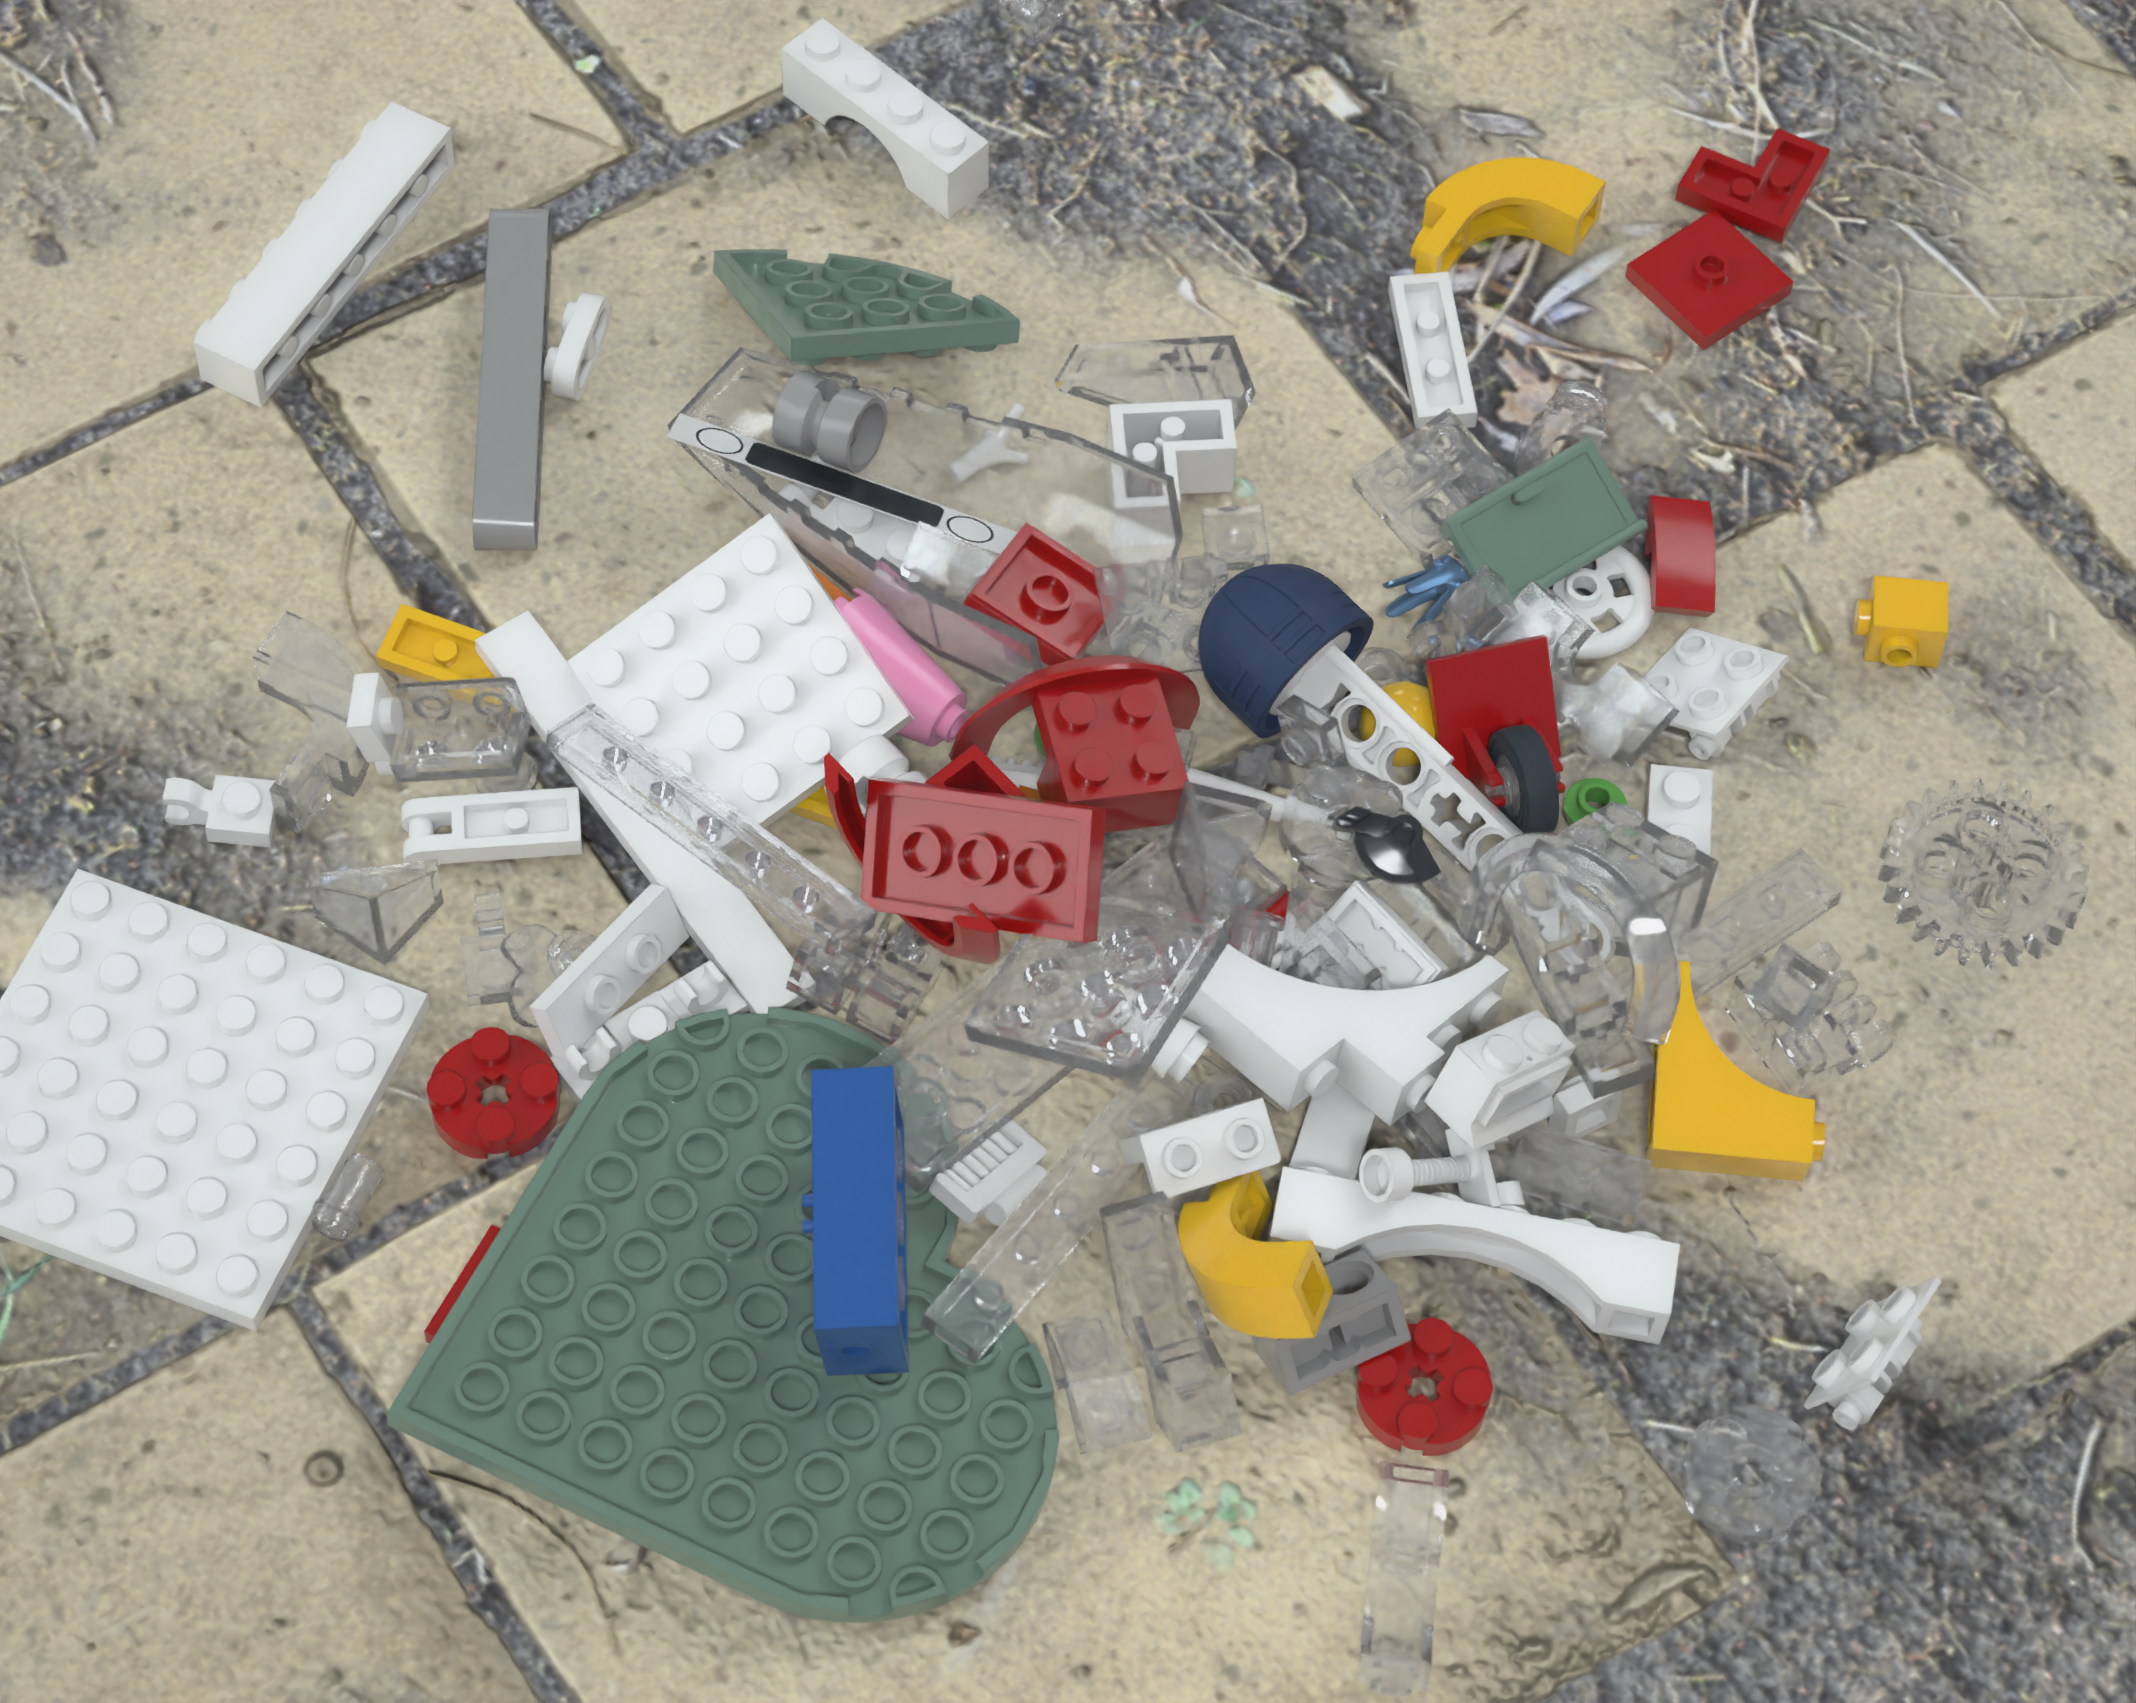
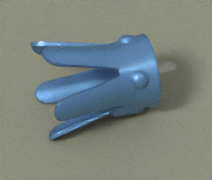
(1433, 584)

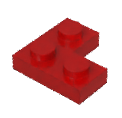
(1757, 197)

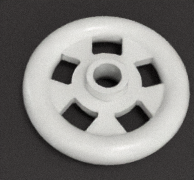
(1631, 611)

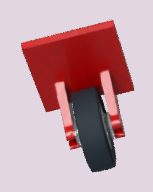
(1501, 726)

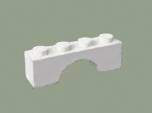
(933, 149)

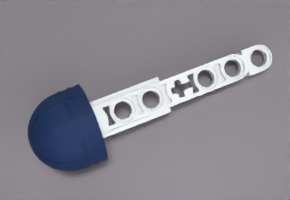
(1299, 634)

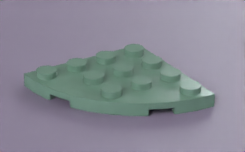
(858, 307)

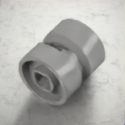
(836, 422)

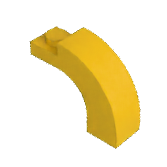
(1507, 198)
(1246, 1282)

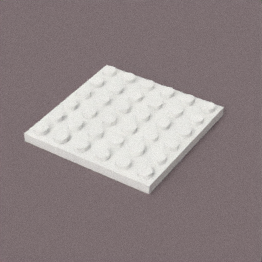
(184, 1094)

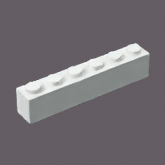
(324, 254)

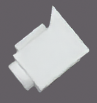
(1502, 1080)

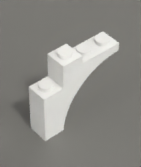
(1373, 1043)

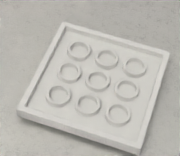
(744, 675)

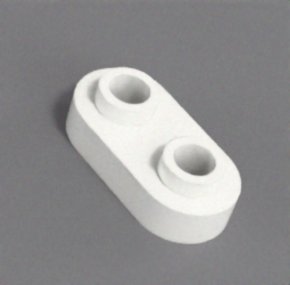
(583, 336)

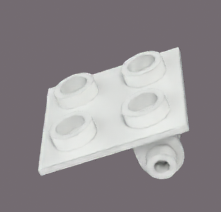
(1715, 686)
(1873, 1354)

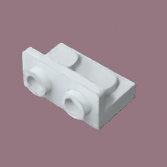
(1205, 1148)

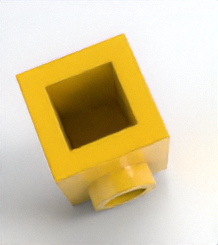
(1903, 621)

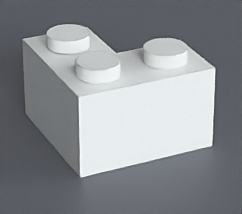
(1180, 439)

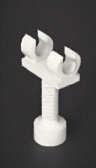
(1391, 1174)

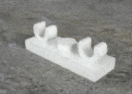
(695, 993)

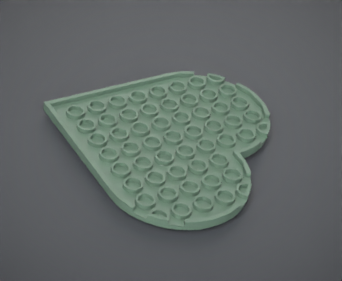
(661, 1363)

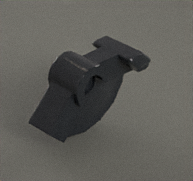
(1389, 846)

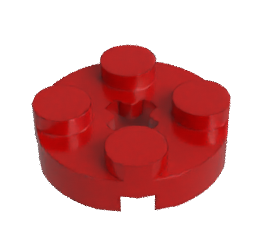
(489, 1061)
(1416, 1423)

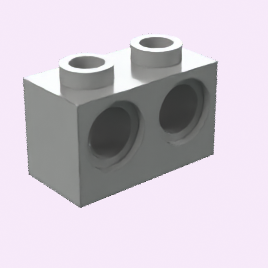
(1357, 1325)

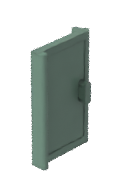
(1563, 521)

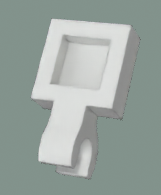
(233, 812)

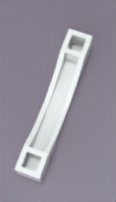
(1605, 1276)

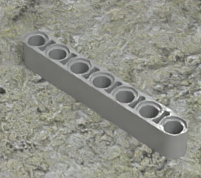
(512, 380)

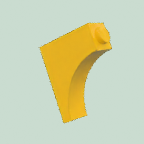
(1718, 1117)

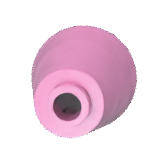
(914, 675)

